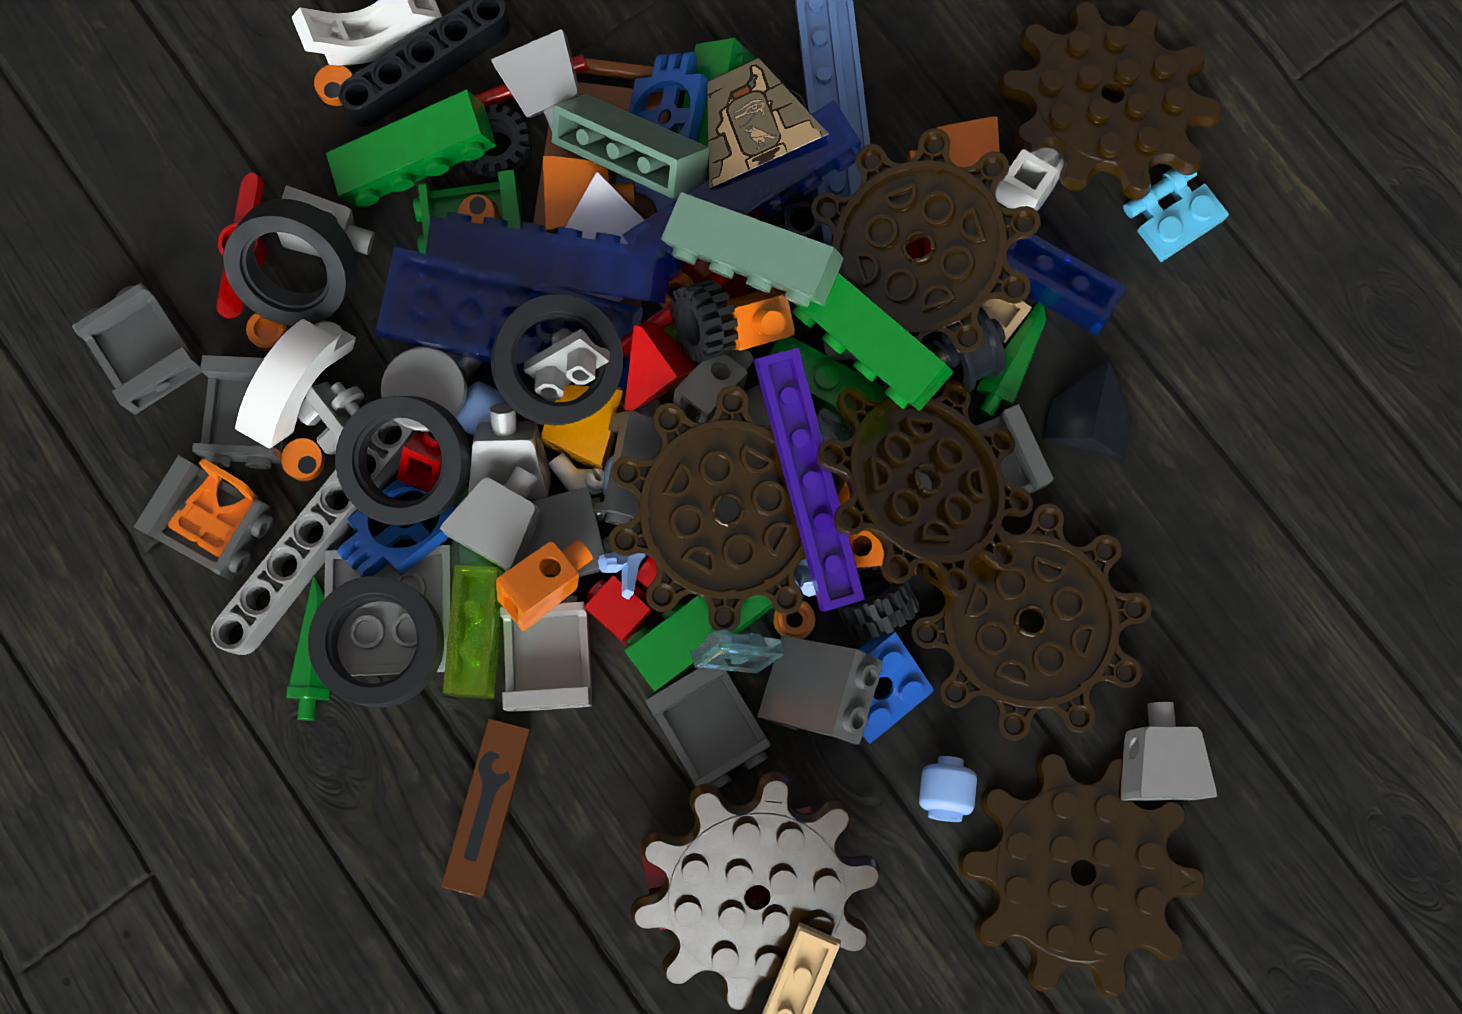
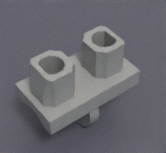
(568, 360)
(334, 407)

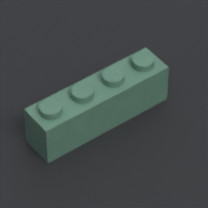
(629, 145)
(752, 249)

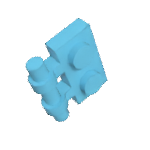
(1181, 222)

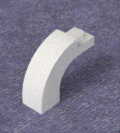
(365, 33)
(1030, 179)
(286, 376)

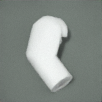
(577, 478)

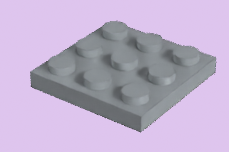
(382, 634)

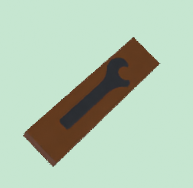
(486, 808)

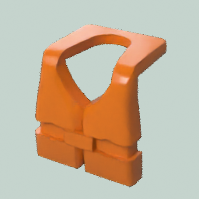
(204, 519)

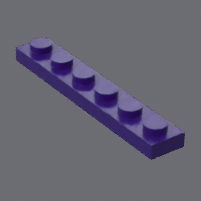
(808, 485)

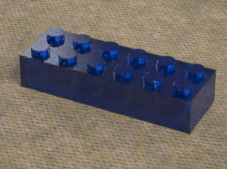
(464, 306)

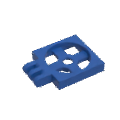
(670, 76)
(371, 553)

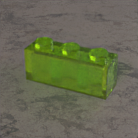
(473, 633)

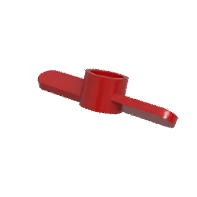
(250, 195)

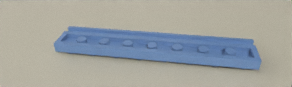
(833, 73)

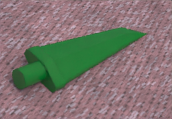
(1018, 357)
(303, 681)

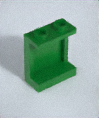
(440, 202)

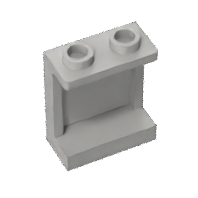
(549, 661)

